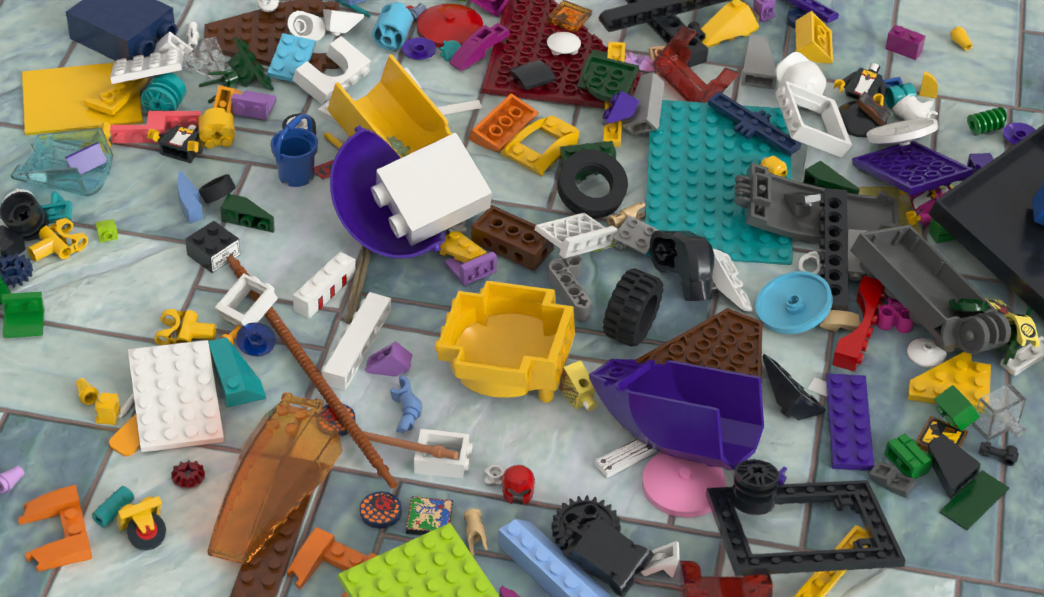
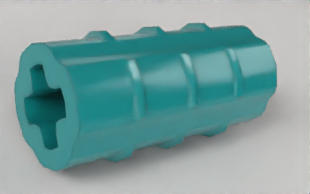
(109, 509)

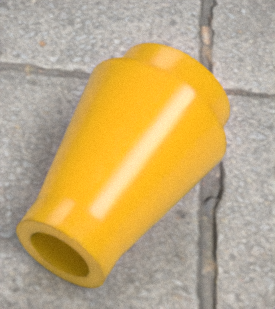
(960, 37)
(86, 392)

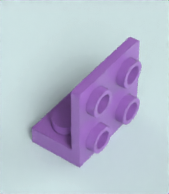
(474, 269)

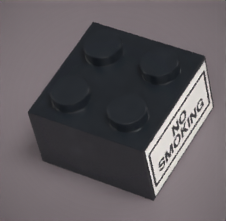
(212, 246)

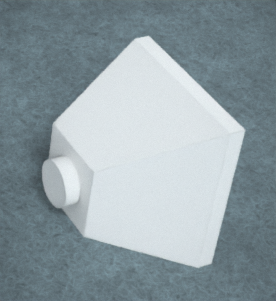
(340, 21)

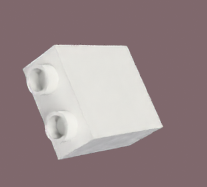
(431, 190)

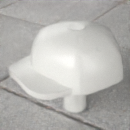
(801, 72)

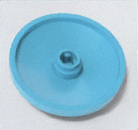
(794, 302)

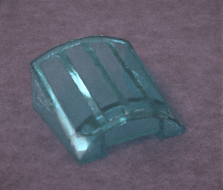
(49, 167)

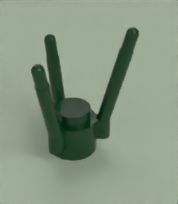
(229, 78)

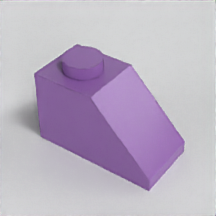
(389, 361)

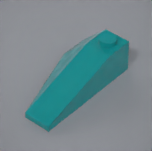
(235, 376)

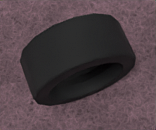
(217, 188)

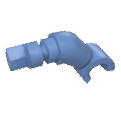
(411, 405)

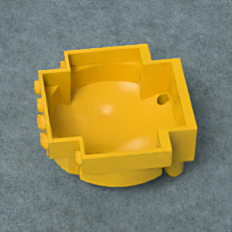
(507, 340)

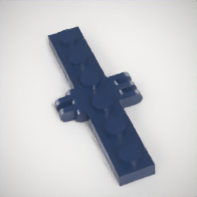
(754, 124)

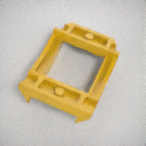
(533, 160)

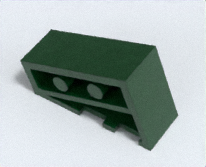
(567, 151)

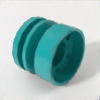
(163, 93)

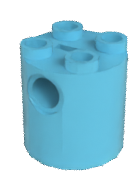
(392, 26)

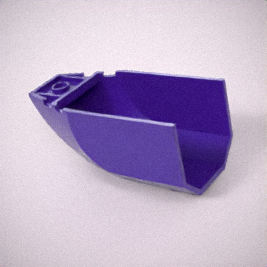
(685, 408)

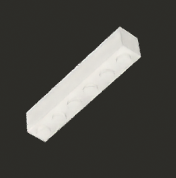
(356, 341)

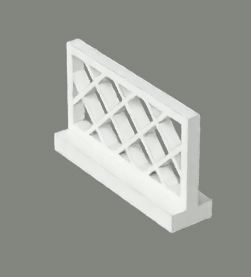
(582, 238)

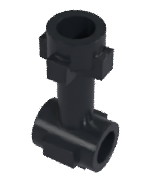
(1009, 455)

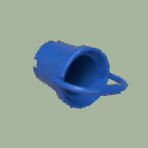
(295, 152)

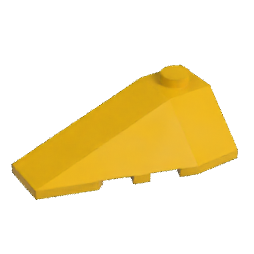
(731, 21)

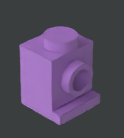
(764, 9)

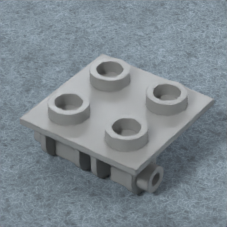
(634, 234)

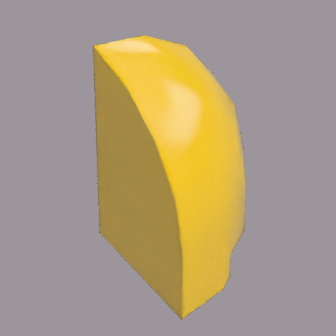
(929, 86)

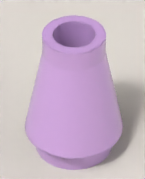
(10, 478)

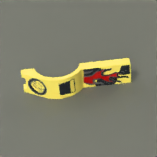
(1025, 326)

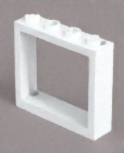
(836, 141)

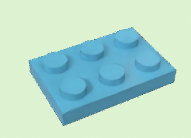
(289, 56)

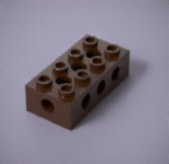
(511, 238)

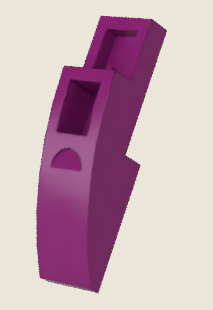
(474, 47)

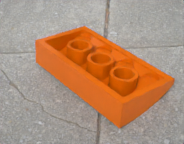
(503, 123)

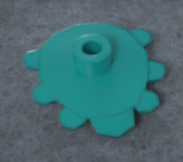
(449, 49)

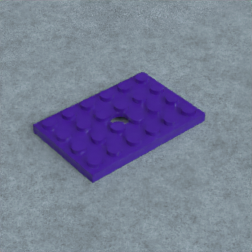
(926, 172)

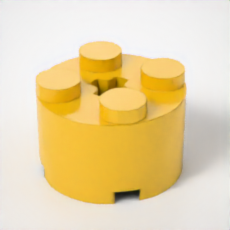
(216, 128)

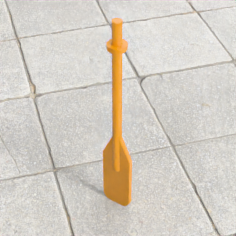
(126, 439)

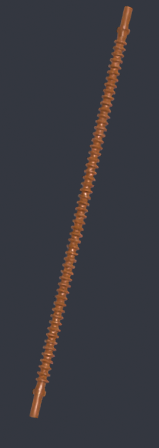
(320, 383)

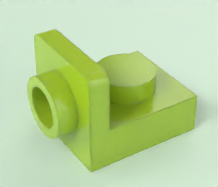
(106, 230)

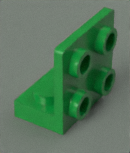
(23, 314)

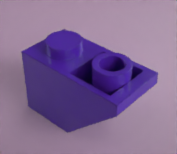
(621, 108)

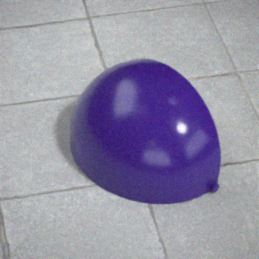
(351, 194)

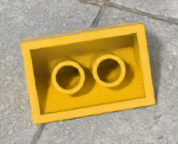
(814, 39)

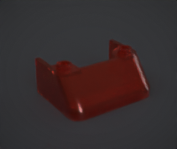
(673, 68)

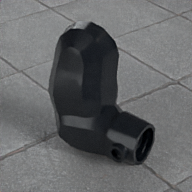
(687, 255)

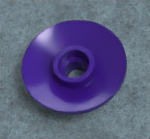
(419, 48)
(1016, 132)

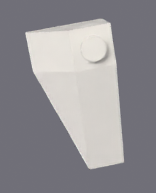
(726, 281)

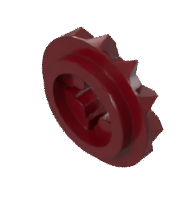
(194, 478)

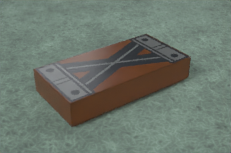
(873, 108)

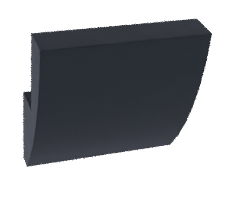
(532, 74)

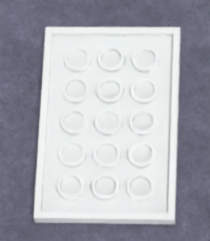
(175, 396)

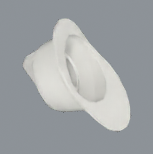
(306, 25)

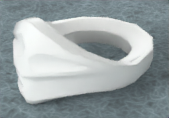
(814, 256)

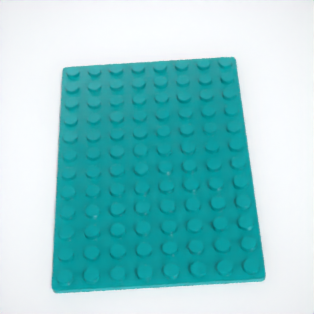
(694, 182)

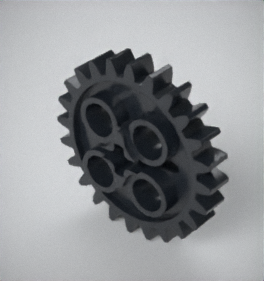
(570, 512)

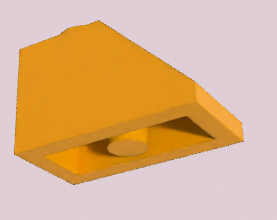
(224, 98)

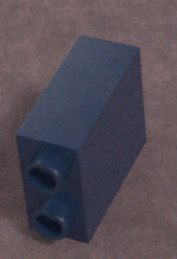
(120, 26)

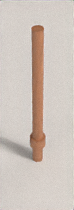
(436, 451)

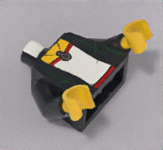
(862, 81)
(178, 143)

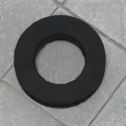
(598, 162)

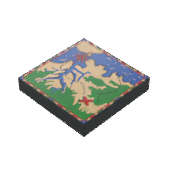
(428, 514)

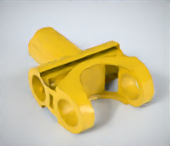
(53, 244)
(189, 328)

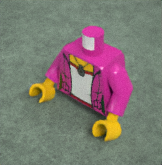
(922, 204)

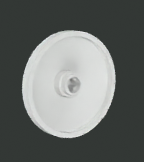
(902, 131)

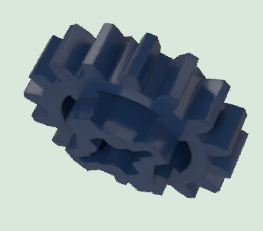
(12, 270)

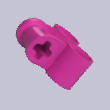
(894, 315)

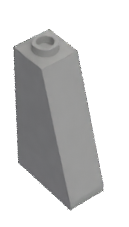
(759, 64)
(647, 114)

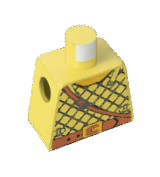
(577, 386)

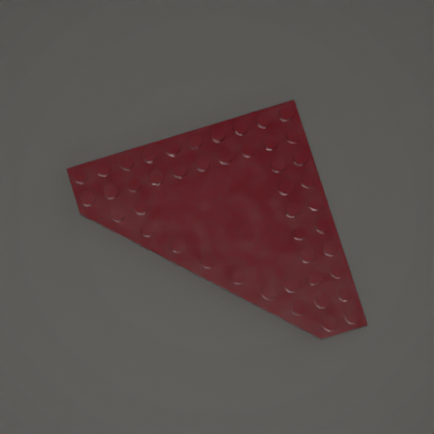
(528, 44)

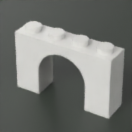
(320, 85)

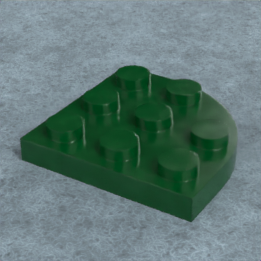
(608, 76)

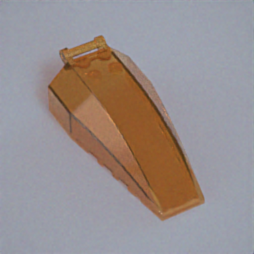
(274, 472)

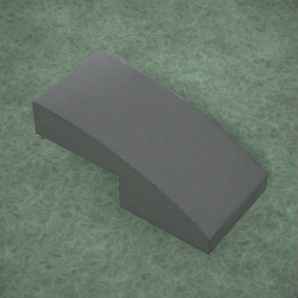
(887, 477)

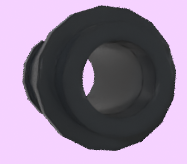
(696, 26)

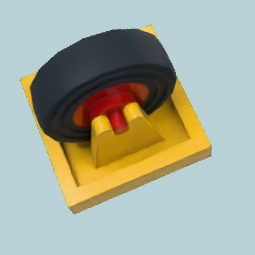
(143, 523)

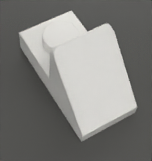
(665, 559)

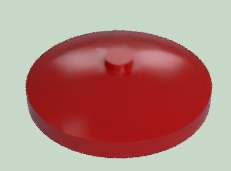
(448, 23)

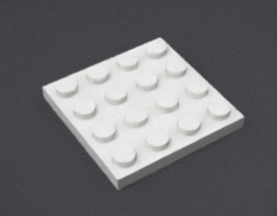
(147, 66)

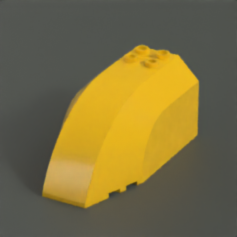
(391, 109)

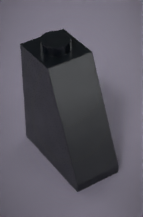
(952, 464)

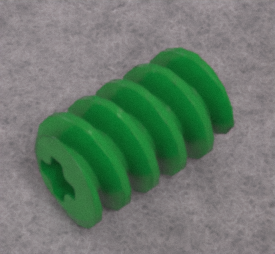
(987, 121)

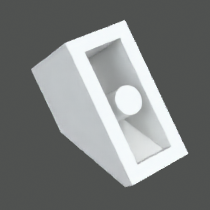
(169, 42)

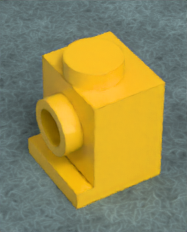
(107, 409)

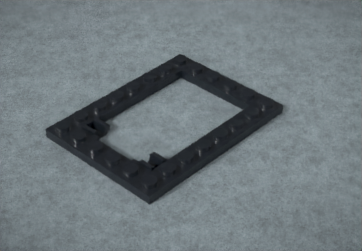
(882, 545)

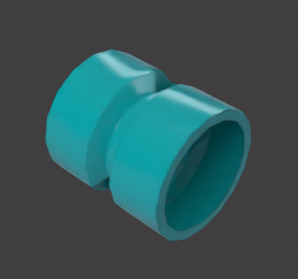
(896, 93)

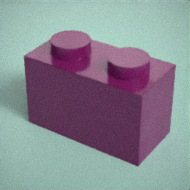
(905, 42)

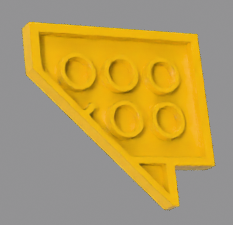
(967, 376)

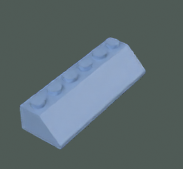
(546, 561)

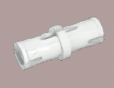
(192, 30)

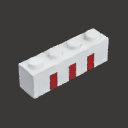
(324, 285)

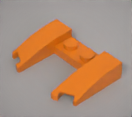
(75, 545)
(322, 547)

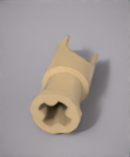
(618, 219)
(475, 529)

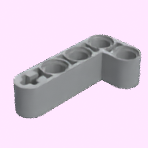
(562, 277)

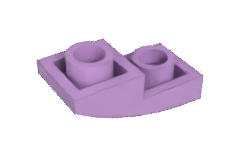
(644, 63)

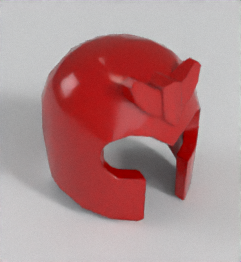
(518, 479)

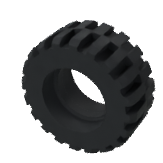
(633, 307)

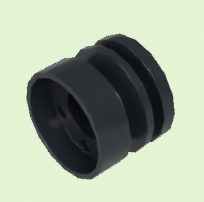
(23, 215)
(755, 487)

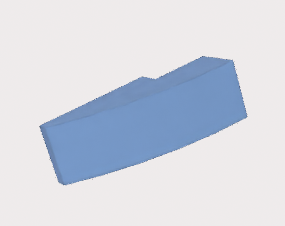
(189, 199)

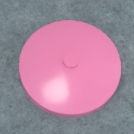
(680, 485)

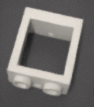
(238, 292)
(443, 467)

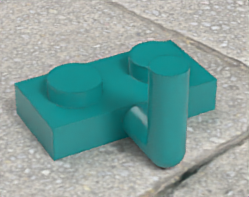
(58, 208)

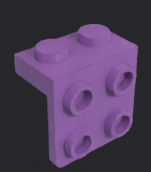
(253, 104)

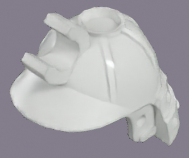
(911, 108)

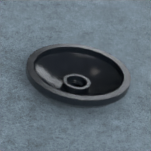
(856, 120)

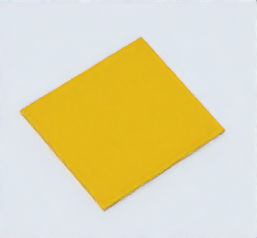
(57, 95)

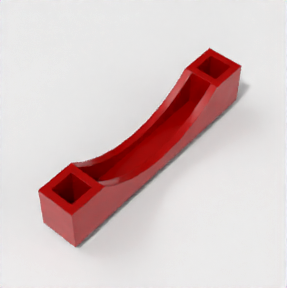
(850, 348)

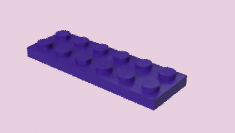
(849, 422)

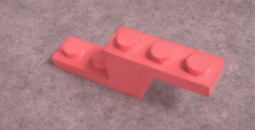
(156, 120)

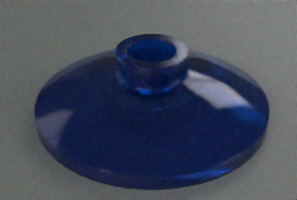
(255, 333)

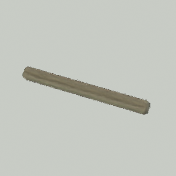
(358, 283)

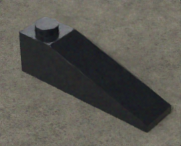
(790, 393)

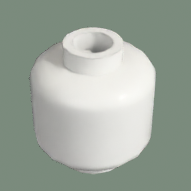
(268, 7)

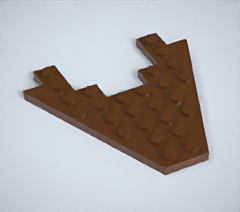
(264, 31)
(721, 342)

